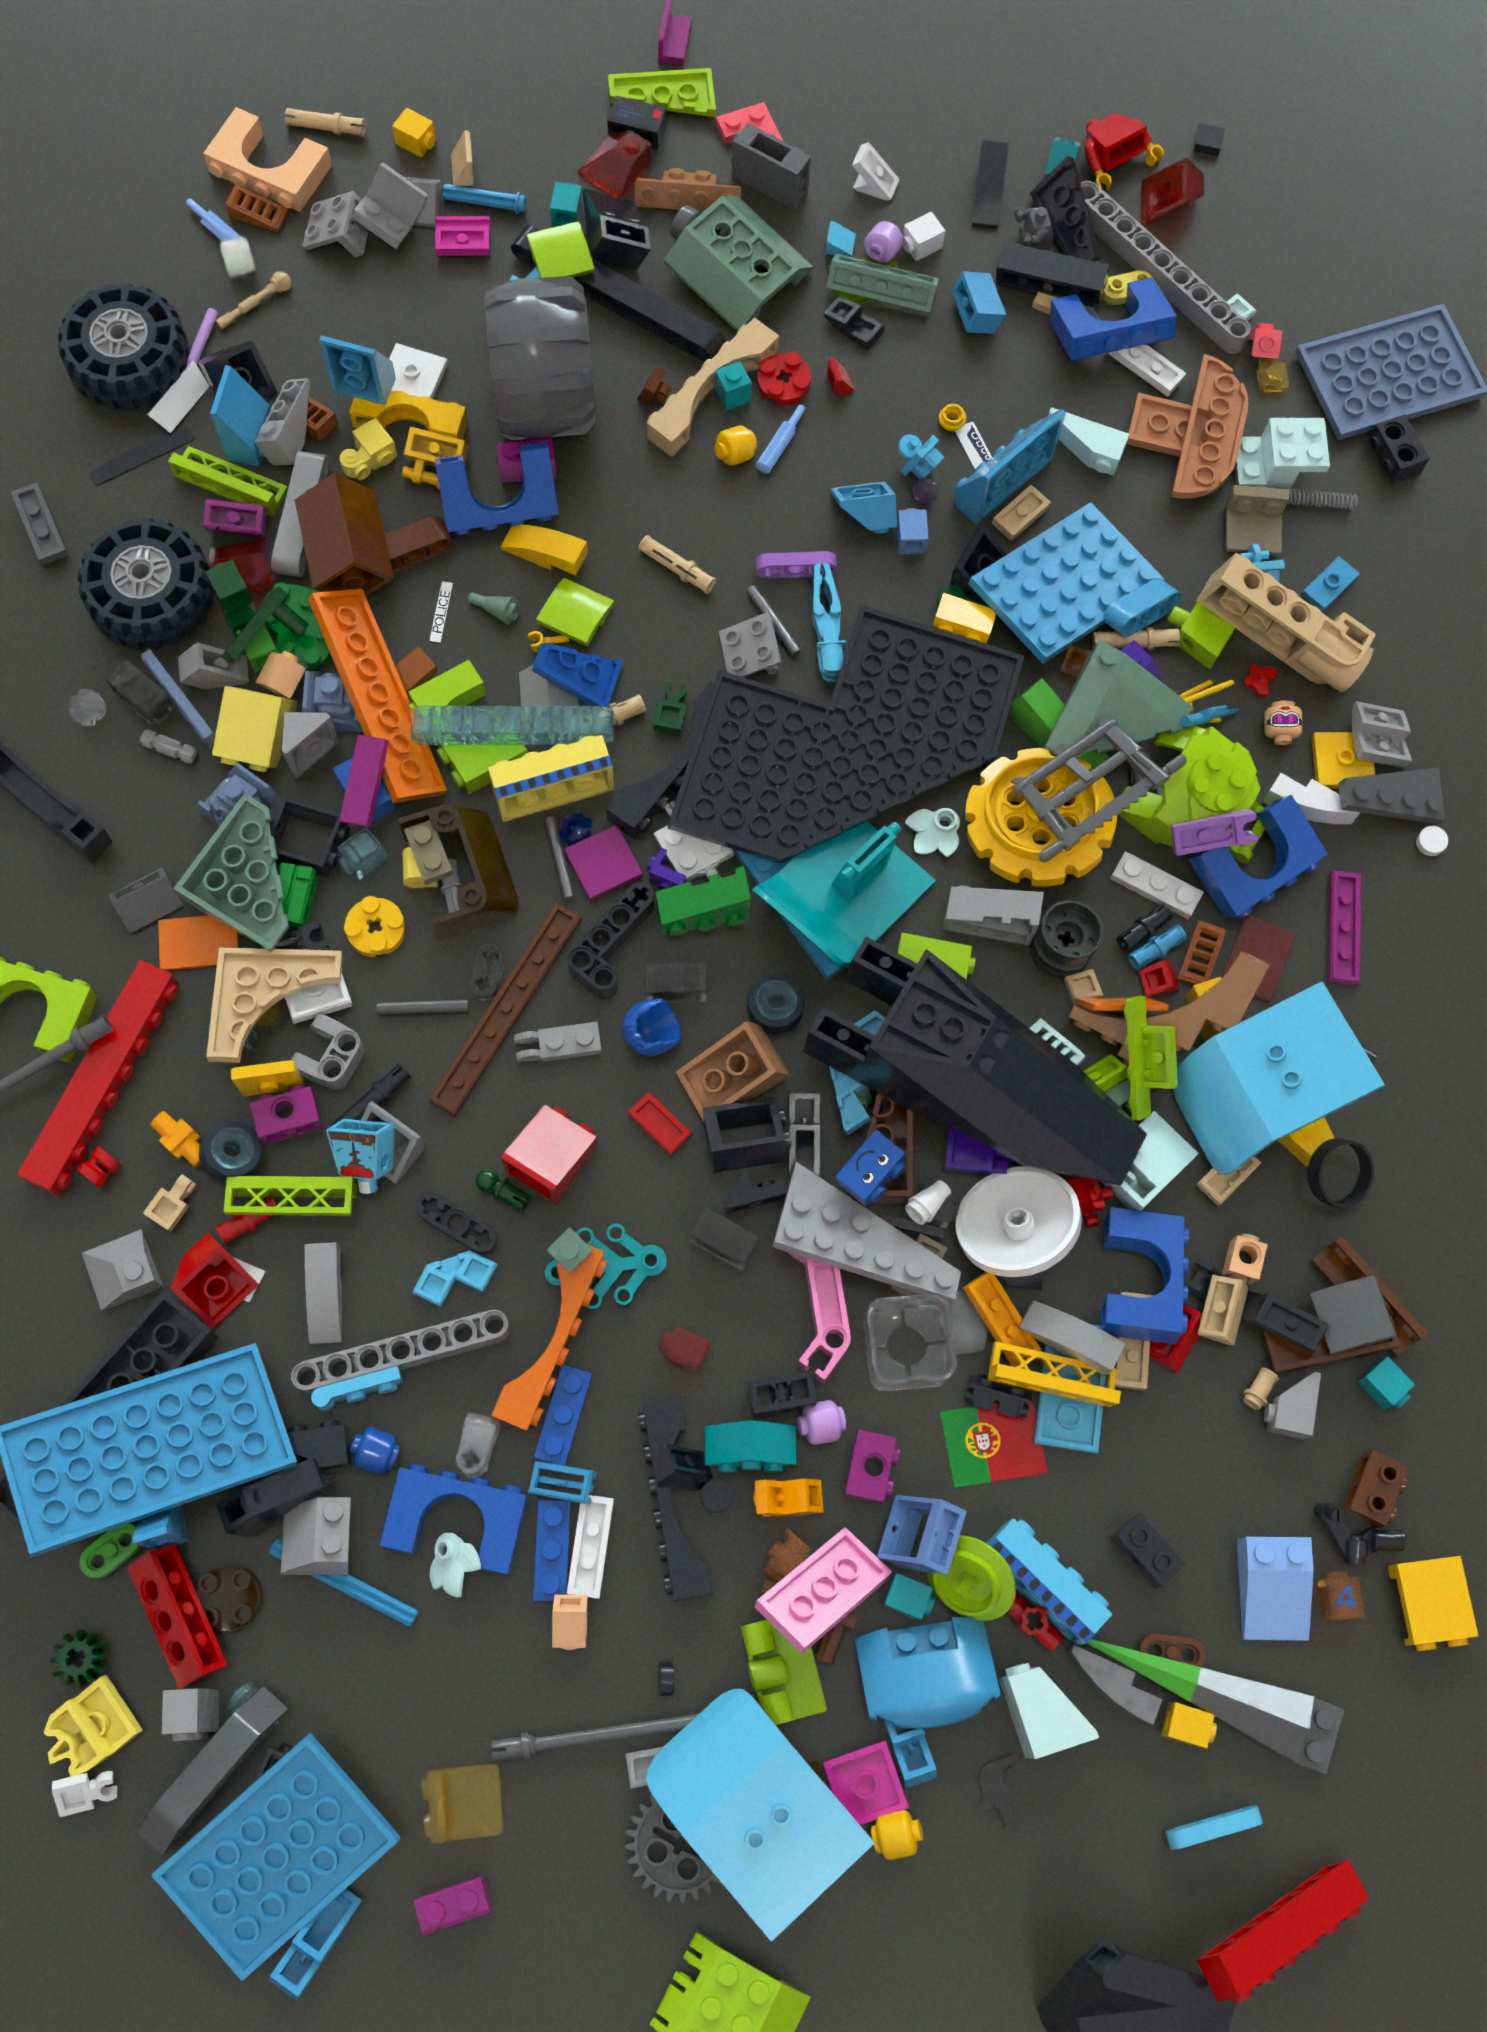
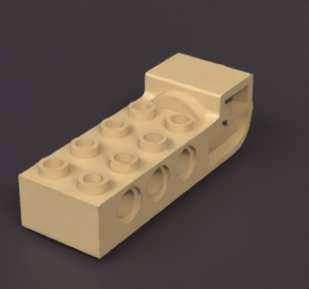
(1288, 625)

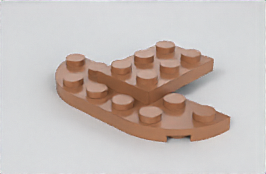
(1200, 434)

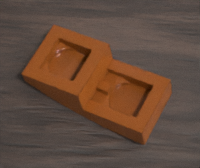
(415, 669)

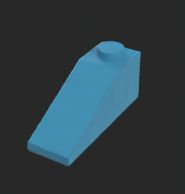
(161, 1529)

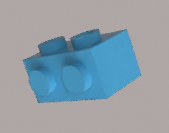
(978, 302)

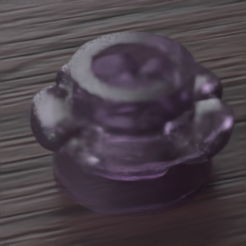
(925, 491)

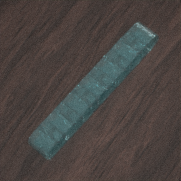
(509, 724)

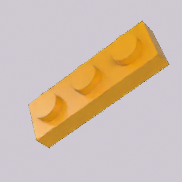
(999, 1314)

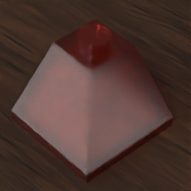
(618, 162)
(1171, 190)
(250, 559)

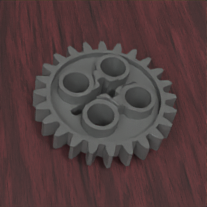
(664, 1873)

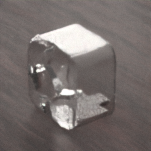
(932, 1319)

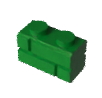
(299, 891)

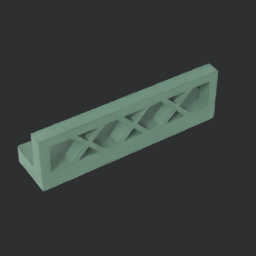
(882, 282)

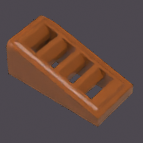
(240, 201)
(324, 425)
(1207, 937)

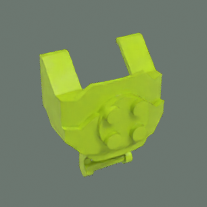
(1210, 784)

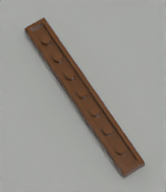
(505, 1010)

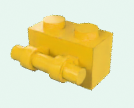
(424, 448)

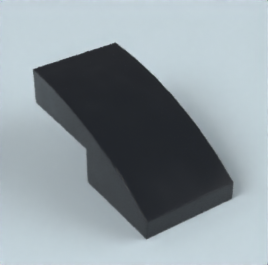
(850, 321)

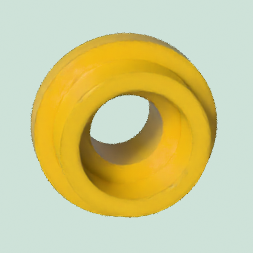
(952, 411)

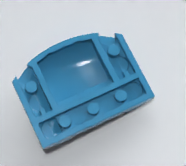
(927, 1673)

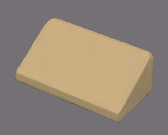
(462, 161)
(1223, 1309)

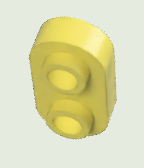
(1117, 296)

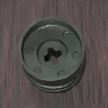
(1074, 926)

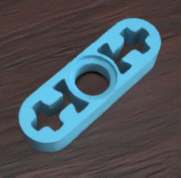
(1213, 1827)

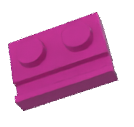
(462, 236)

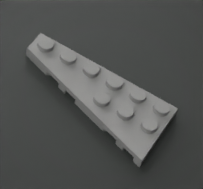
(842, 1233)

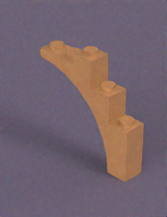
(1222, 1005)

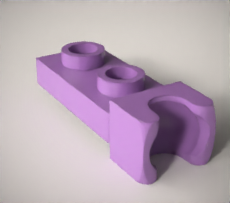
(1213, 832)

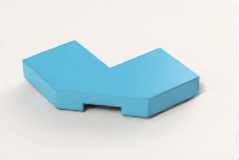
(441, 1275)

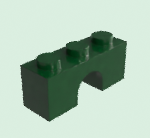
(231, 594)

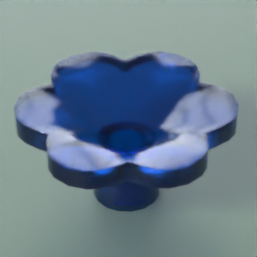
(575, 828)

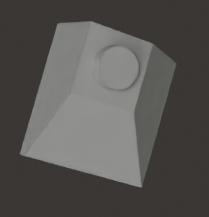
(122, 1270)

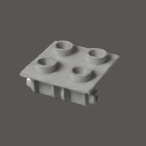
(751, 646)

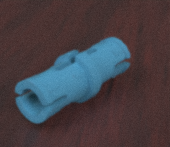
(1157, 947)

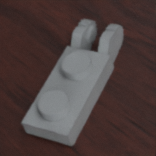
(560, 1042)

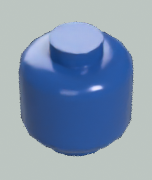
(374, 1450)

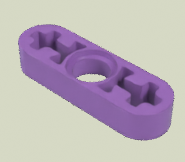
(793, 564)

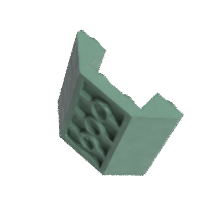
(723, 267)

